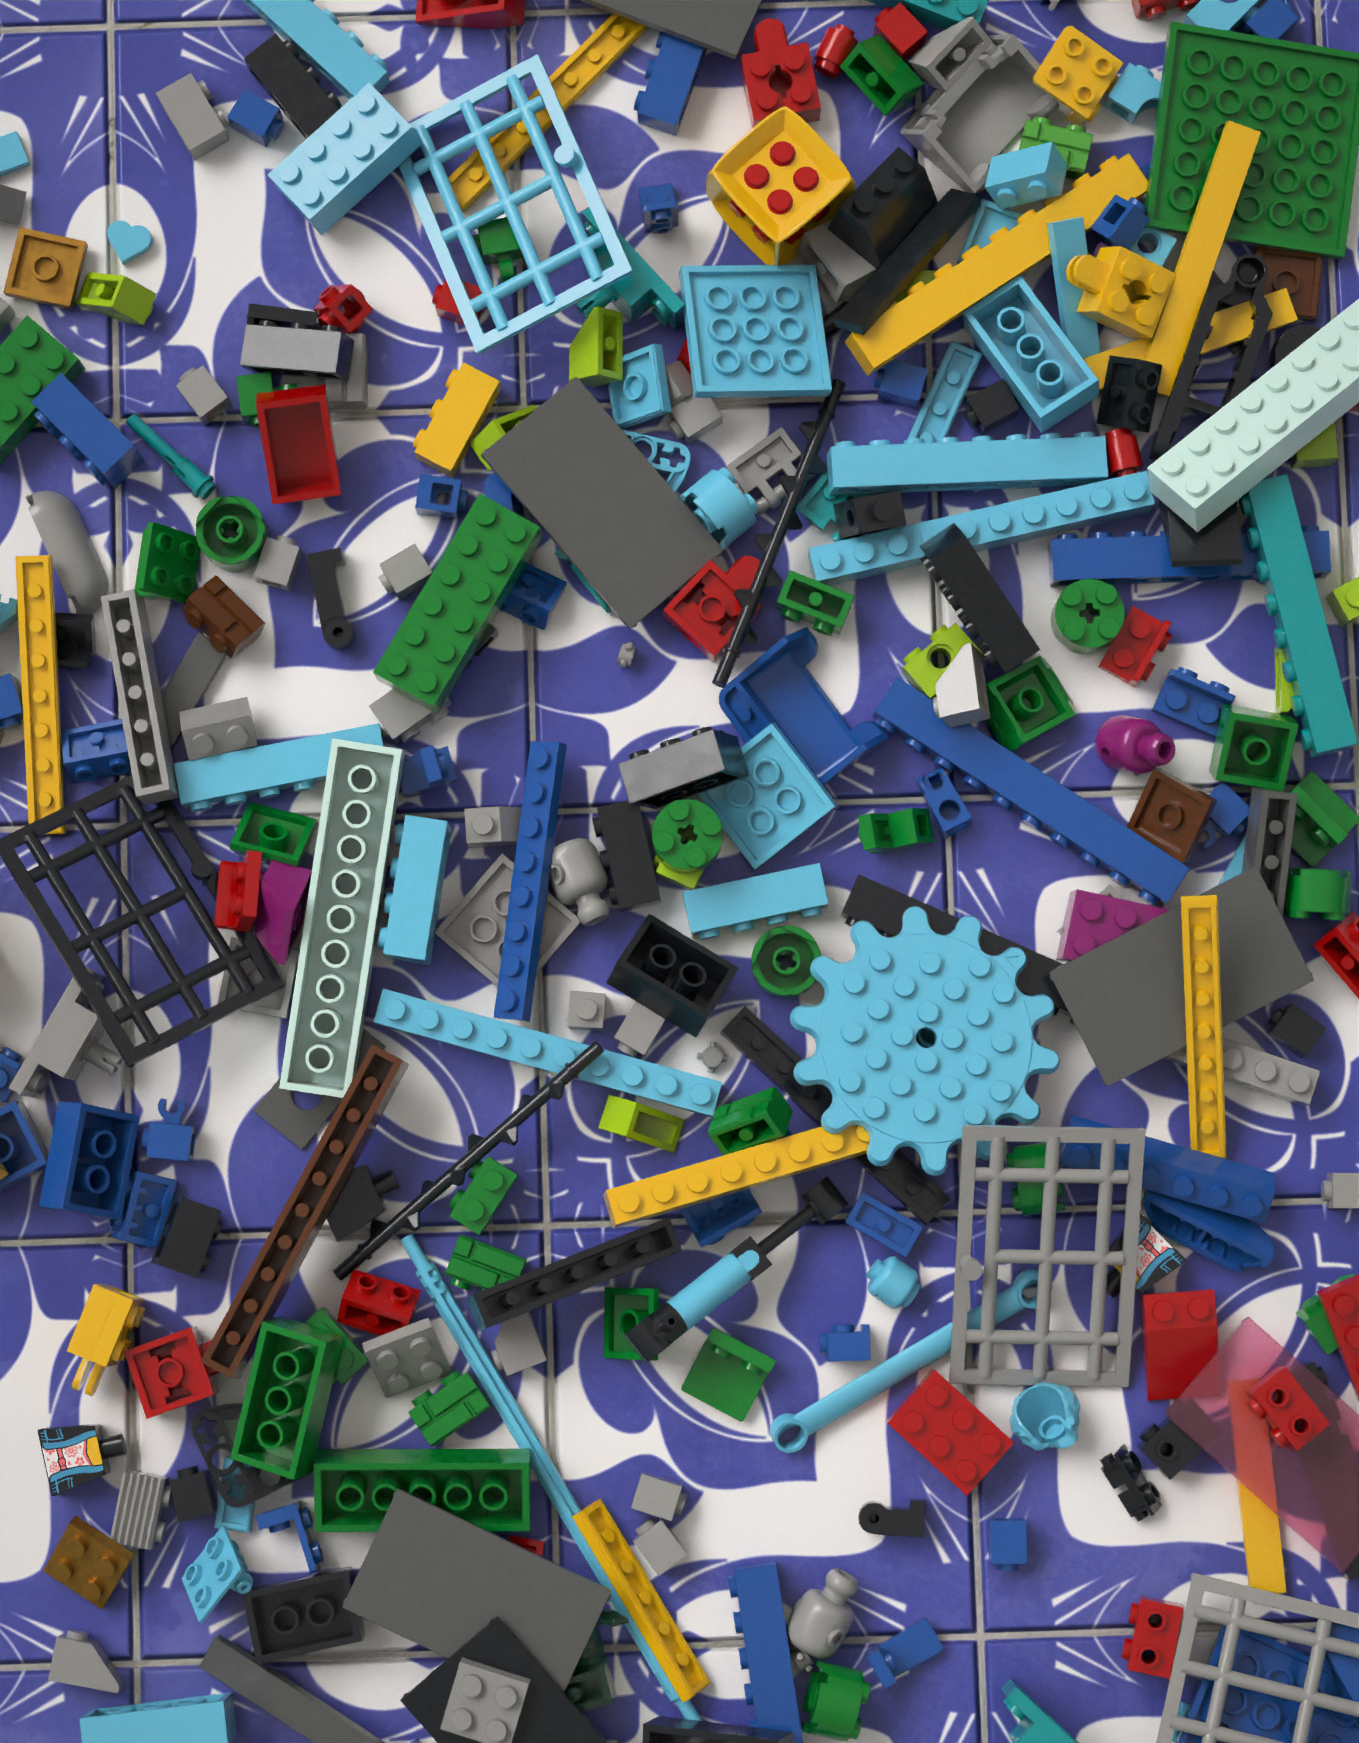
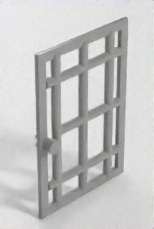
(970, 1268)
(1223, 1674)

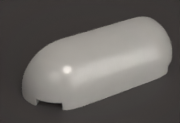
(71, 549)

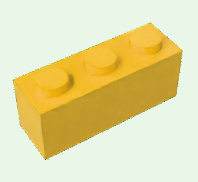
(456, 419)

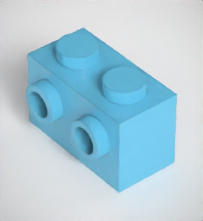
(1026, 175)

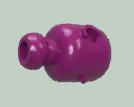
(1133, 745)

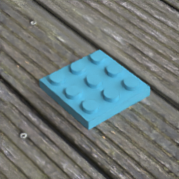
(771, 803)

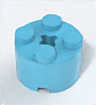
(721, 506)

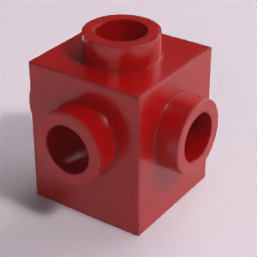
(351, 305)

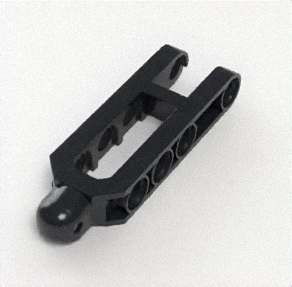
(1243, 285)

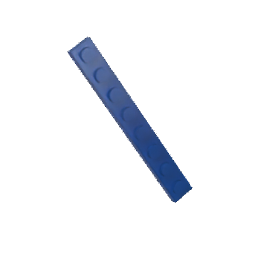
(530, 881)

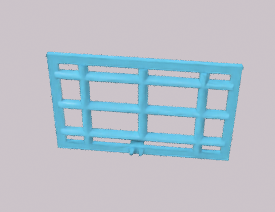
(565, 155)

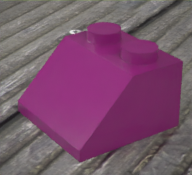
(281, 907)

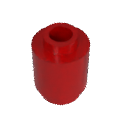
(834, 49)
(1122, 452)

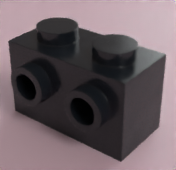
(187, 1237)
(1168, 1447)

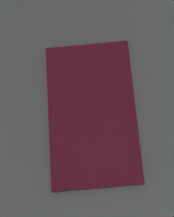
(1306, 1488)

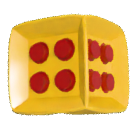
(778, 186)

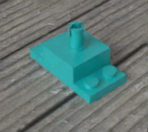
(635, 292)
(1035, 1722)

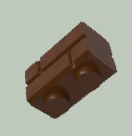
(223, 617)

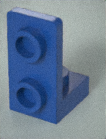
(658, 208)
(278, 1520)
(903, 1651)

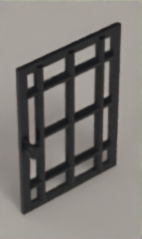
(138, 914)

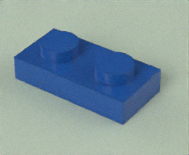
(883, 1224)

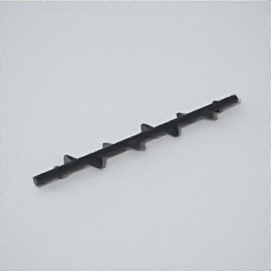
(772, 542)
(477, 1149)

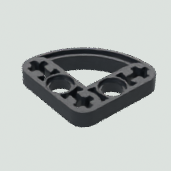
(248, 1476)

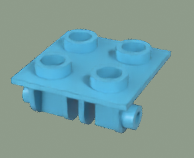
(215, 1572)

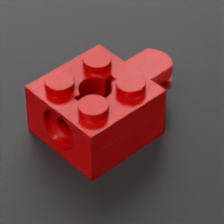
(778, 75)
(707, 605)
(170, 1372)

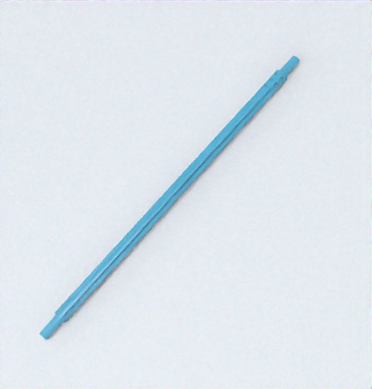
(527, 1438)

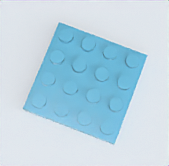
(755, 331)

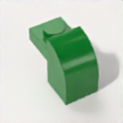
(895, 830)

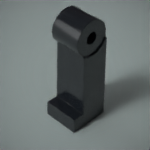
(335, 628)

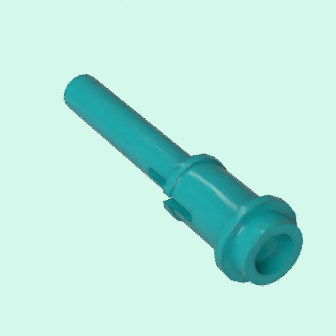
(182, 467)

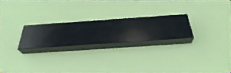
(907, 261)

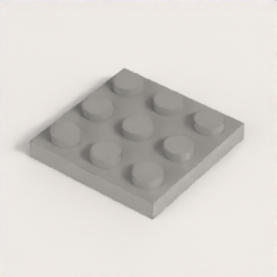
(479, 922)

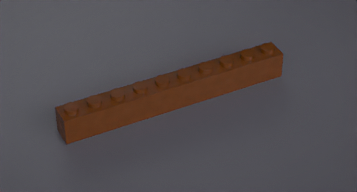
(305, 1212)

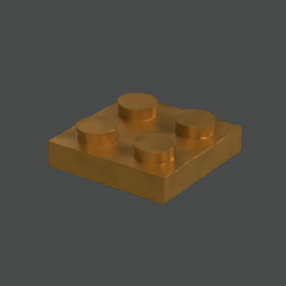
(45, 268)
(88, 1562)

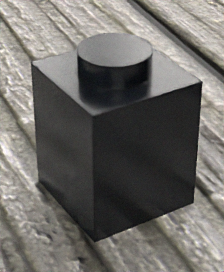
(990, 407)
(1295, 1029)
(192, 1494)

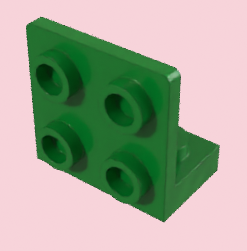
(727, 1374)

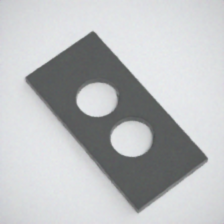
(301, 1124)

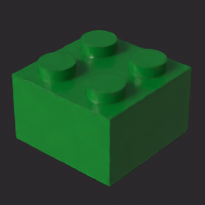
(1253, 747)

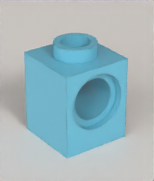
(1162, 244)

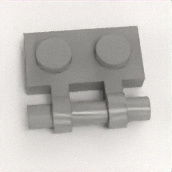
(764, 462)

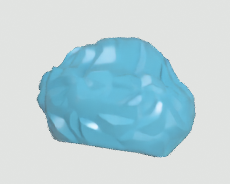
(1046, 1416)

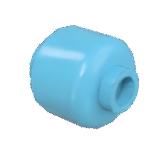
(893, 1282)

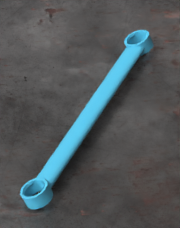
(894, 1369)

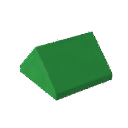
(275, 833)
(622, 1312)

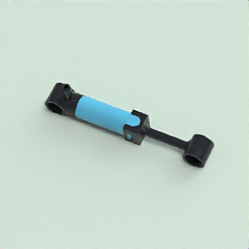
(727, 1276)

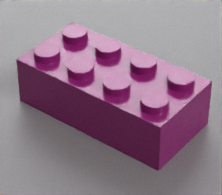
(1096, 919)

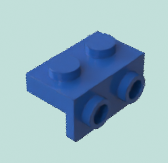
(718, 1216)

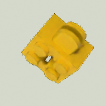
(1121, 290)
(104, 1332)

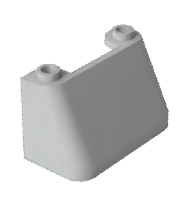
(980, 113)

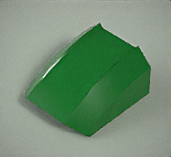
(1027, 703)

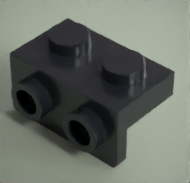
(75, 640)

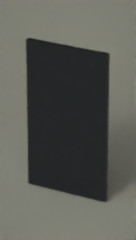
(547, 1709)

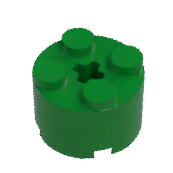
(234, 514)
(1098, 599)
(681, 816)
(1319, 892)
(767, 969)
(1029, 1195)
(834, 1702)

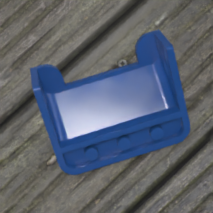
(785, 693)

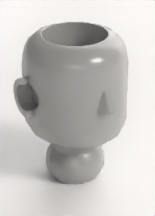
(579, 879)
(823, 1616)

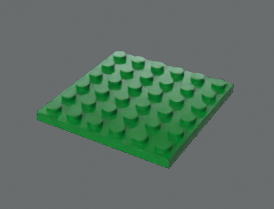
(1307, 146)

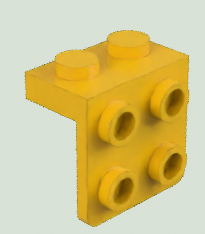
(1077, 74)

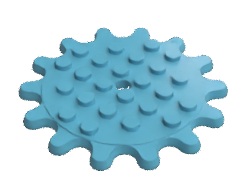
(871, 1049)

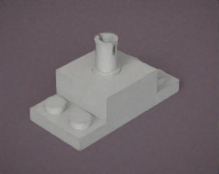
(66, 1043)

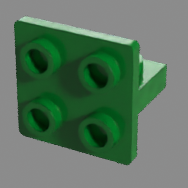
(167, 563)
(1320, 819)

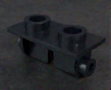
(1140, 1493)

